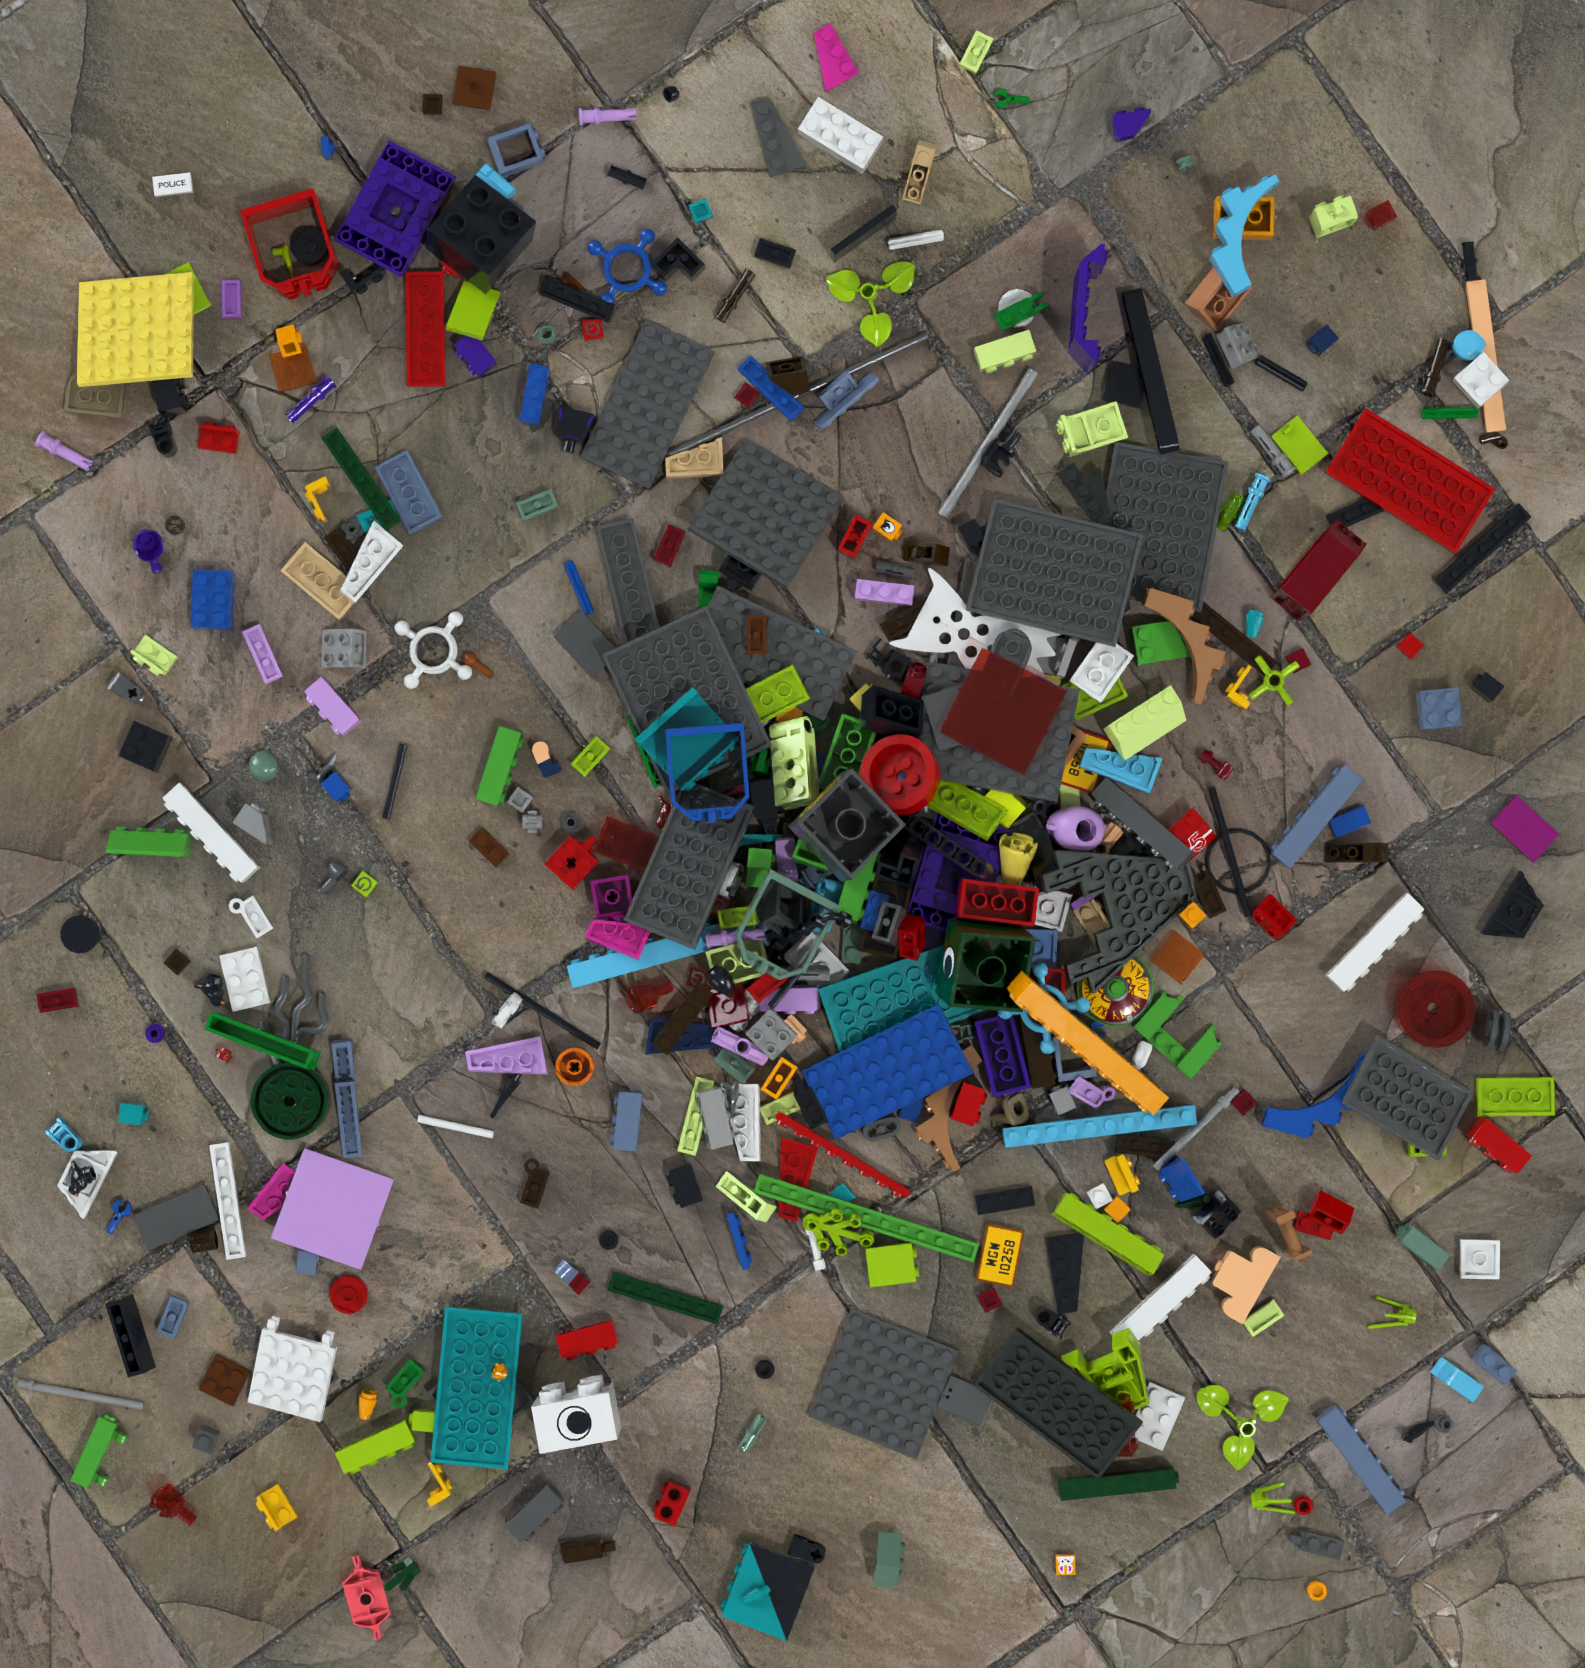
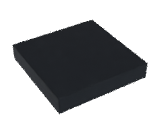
(1123, 385)

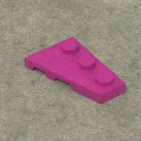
(273, 1193)

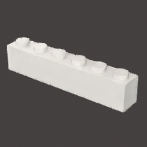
(211, 832)
(1375, 942)
(1165, 1298)

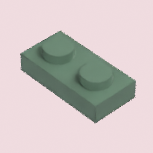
(537, 505)
(850, 944)
(734, 1065)

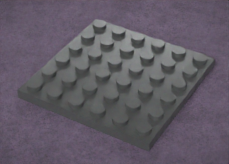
(766, 513)
(883, 1383)

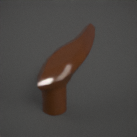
(572, 281)

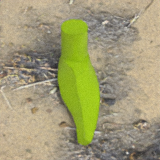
(284, 251)

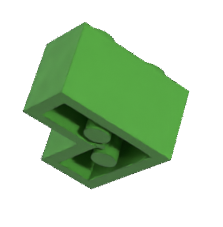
(758, 864)

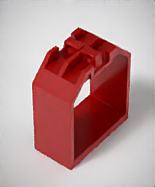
(283, 206)

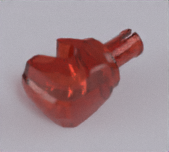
(646, 996)
(171, 1504)

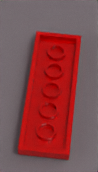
(425, 329)

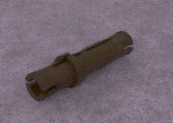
(730, 302)

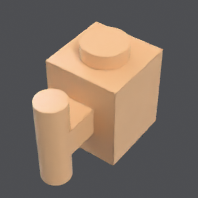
(797, 1027)

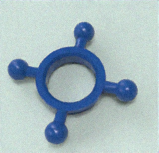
(647, 236)

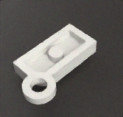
(253, 915)

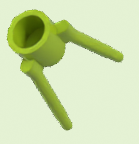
(1405, 1315)
(1260, 1500)

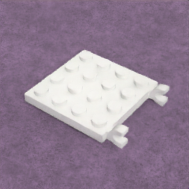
(292, 1372)

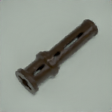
(1433, 376)

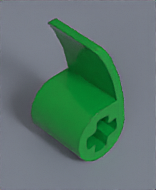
(707, 585)

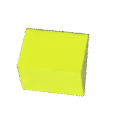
(1013, 803)

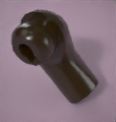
(1494, 438)

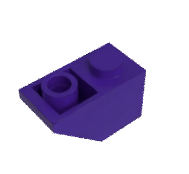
(1128, 124)

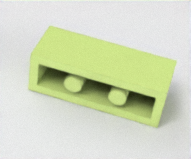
(1005, 351)

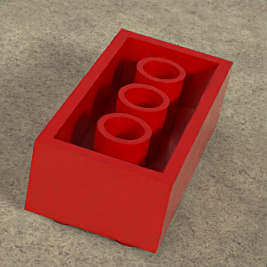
(996, 902)

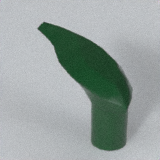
(1194, 1202)

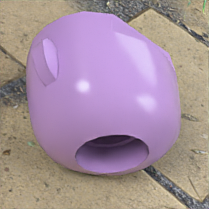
(1063, 826)

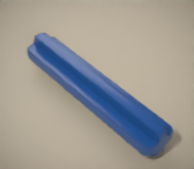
(579, 587)

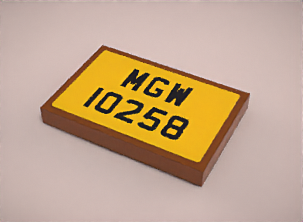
(999, 1255)

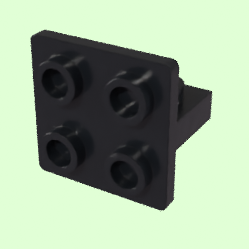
(1217, 1214)

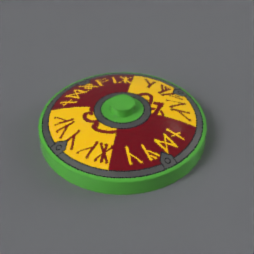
(1122, 997)

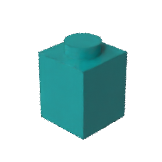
(133, 1113)

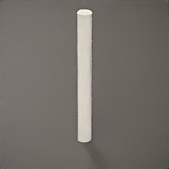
(455, 1126)

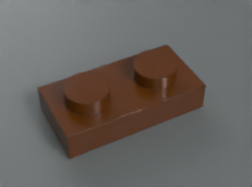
(756, 634)
(489, 847)

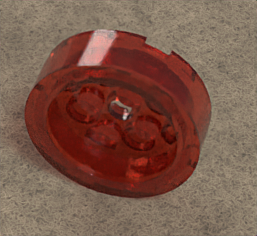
(1454, 1010)

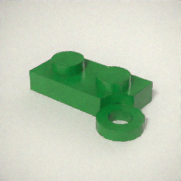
(404, 1381)

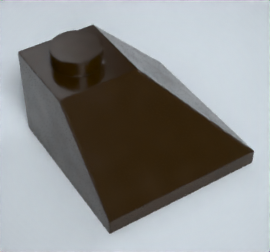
(789, 375)

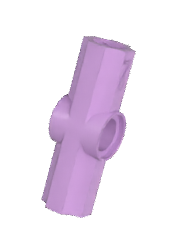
(730, 1041)

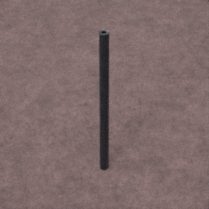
(1229, 851)
(543, 1011)

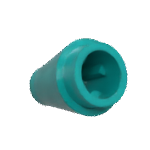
(1254, 621)

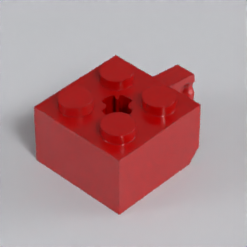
(584, 862)

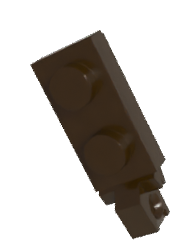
(586, 1549)

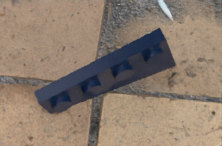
(695, 1037)

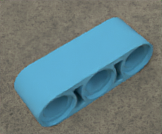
(830, 890)

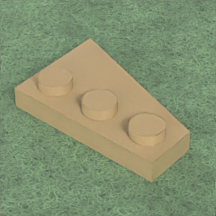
(698, 462)

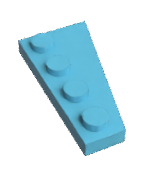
(1135, 772)

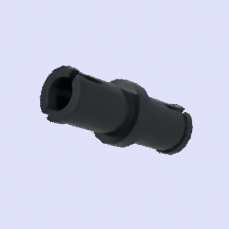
(627, 177)
(1469, 261)

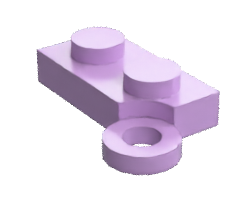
(1090, 1092)

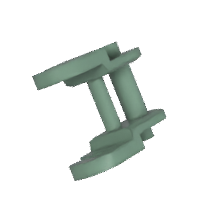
(961, 1031)

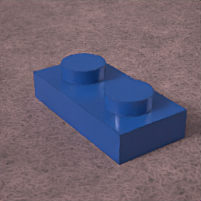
(872, 910)

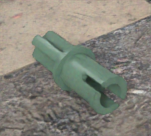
(752, 1433)

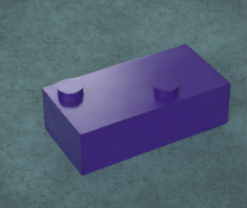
(1001, 1055)

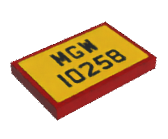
(1078, 777)

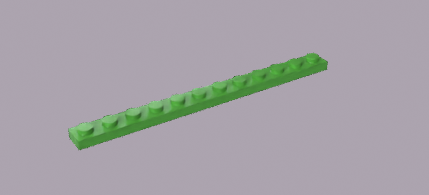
(870, 1218)

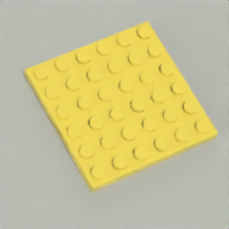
(135, 329)

